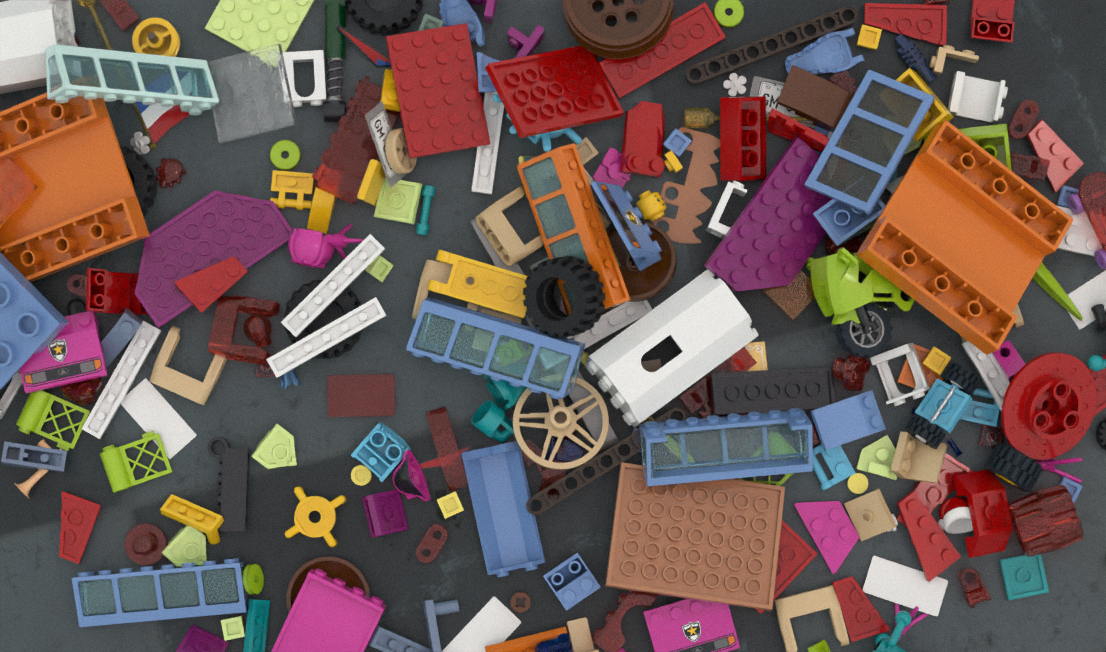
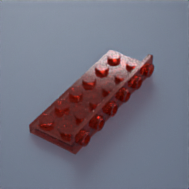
(351, 146)

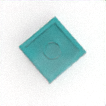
(1023, 576)

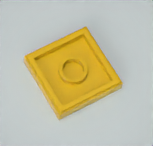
(372, 182)

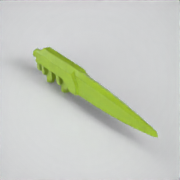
(1053, 288)

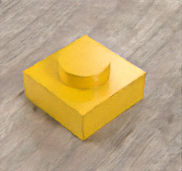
(869, 37)
(672, 163)
(936, 360)

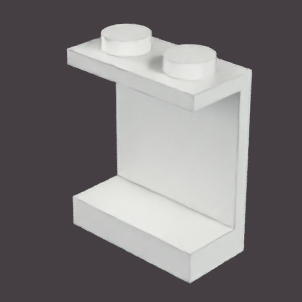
(976, 98)

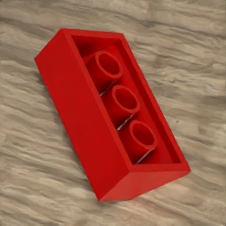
(743, 138)

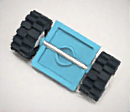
(943, 405)

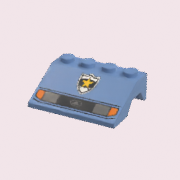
(628, 224)

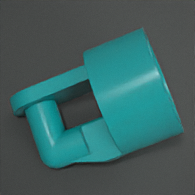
(489, 417)

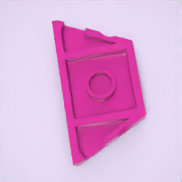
(829, 530)

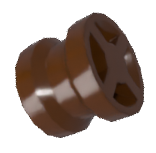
(522, 603)

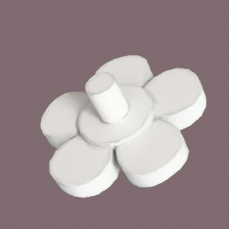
(735, 84)
(140, 143)

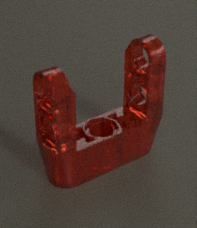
(225, 324)

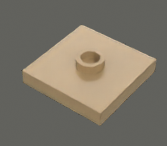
(870, 514)

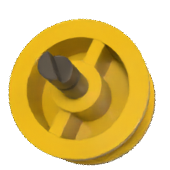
(156, 38)

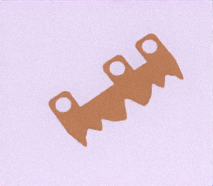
(689, 198)

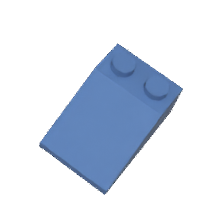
(845, 222)
(848, 420)

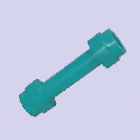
(422, 227)

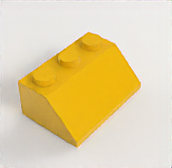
(937, 110)

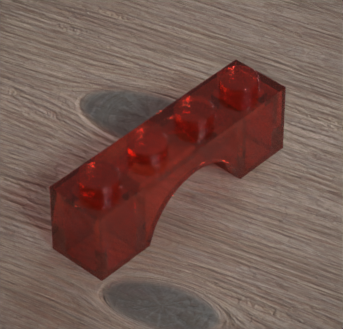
(610, 636)

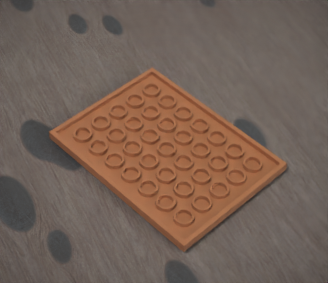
(696, 539)

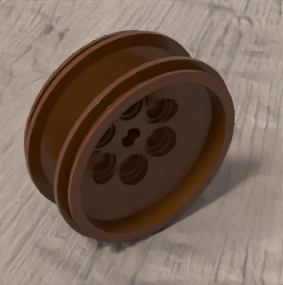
(625, 38)

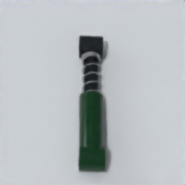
(335, 53)

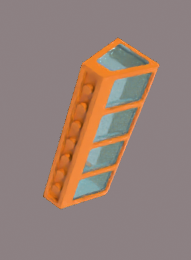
(571, 219)

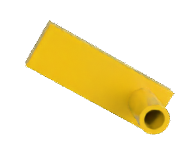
(193, 516)

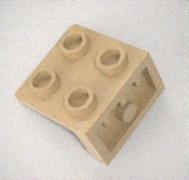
(916, 460)

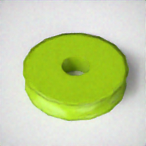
(725, 20)
(276, 155)
(253, 579)

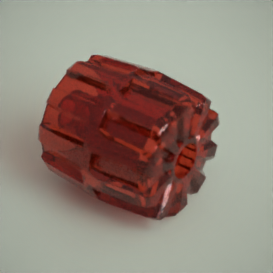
(1045, 521)

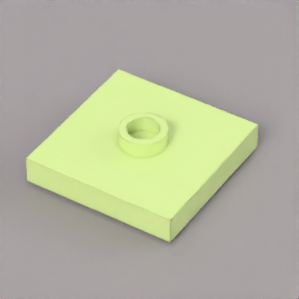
(398, 202)

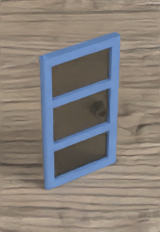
(869, 142)

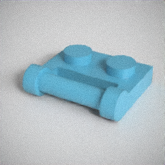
(982, 412)
(837, 464)

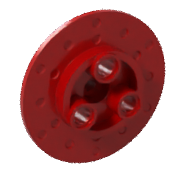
(1049, 405)

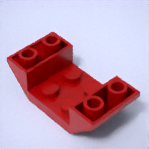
(992, 20)
(112, 292)
(988, 512)

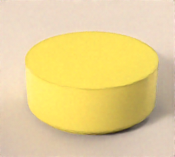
(361, 475)
(857, 483)

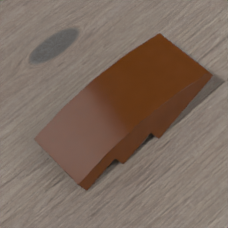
(814, 98)

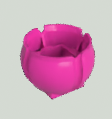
(309, 248)

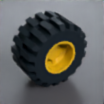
(1014, 467)

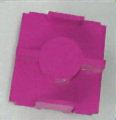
(610, 169)

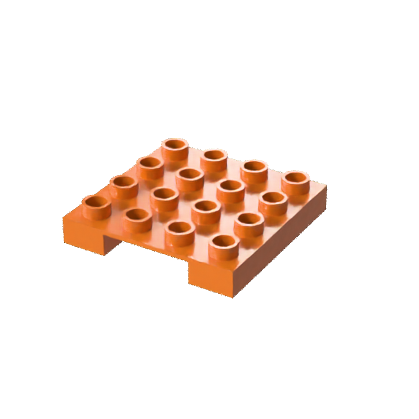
(83, 184)
(964, 236)

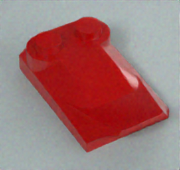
(643, 140)

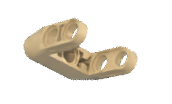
(501, 233)
(438, 272)
(179, 382)
(807, 603)

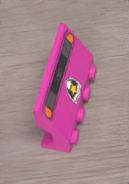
(69, 358)
(691, 627)

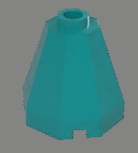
(503, 392)

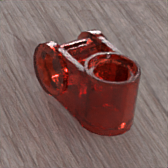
(975, 590)

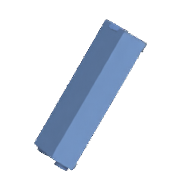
(499, 503)

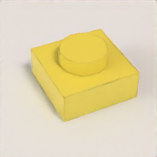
(450, 505)

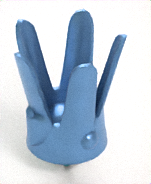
(287, 377)

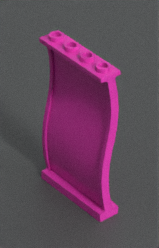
(329, 617)

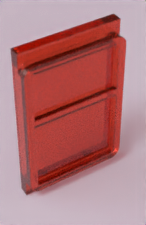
(361, 395)

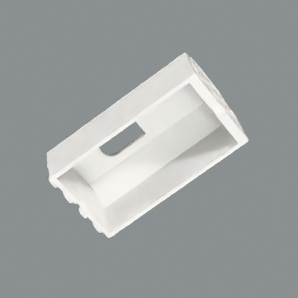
(25, 34)
(704, 324)

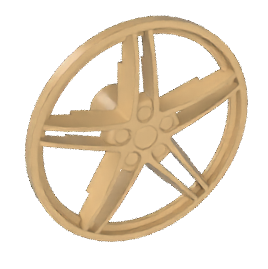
(560, 423)

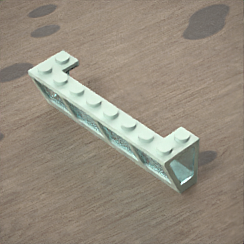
(129, 78)

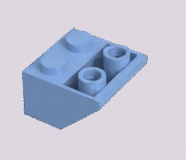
(571, 581)

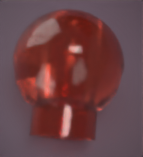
(258, 330)

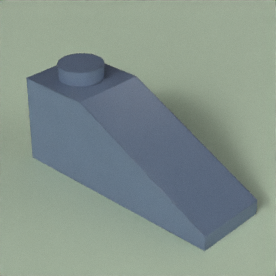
(120, 334)
(33, 457)

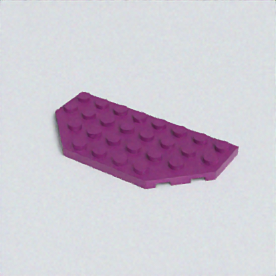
(775, 228)
(200, 237)

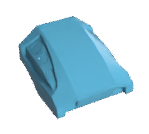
(381, 451)

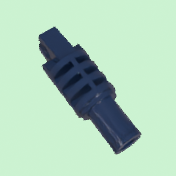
(914, 58)

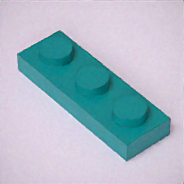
(256, 625)

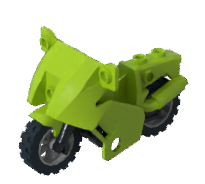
(850, 291)

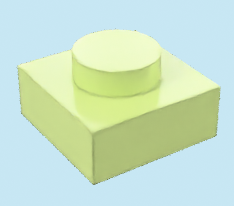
(379, 268)
(233, 628)

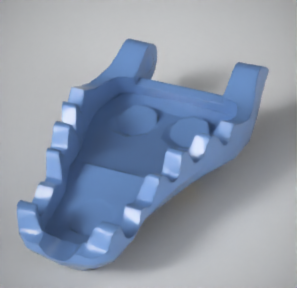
(460, 12)
(826, 55)

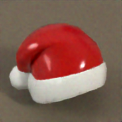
(955, 516)

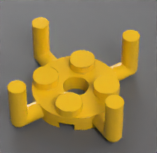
(327, 513)

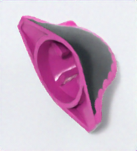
(409, 478)

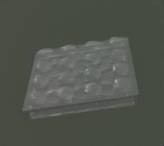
(251, 94)

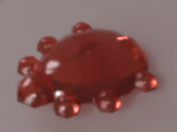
(844, 81)
(169, 172)

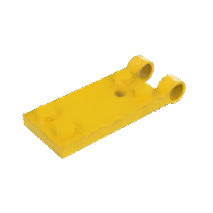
(491, 288)

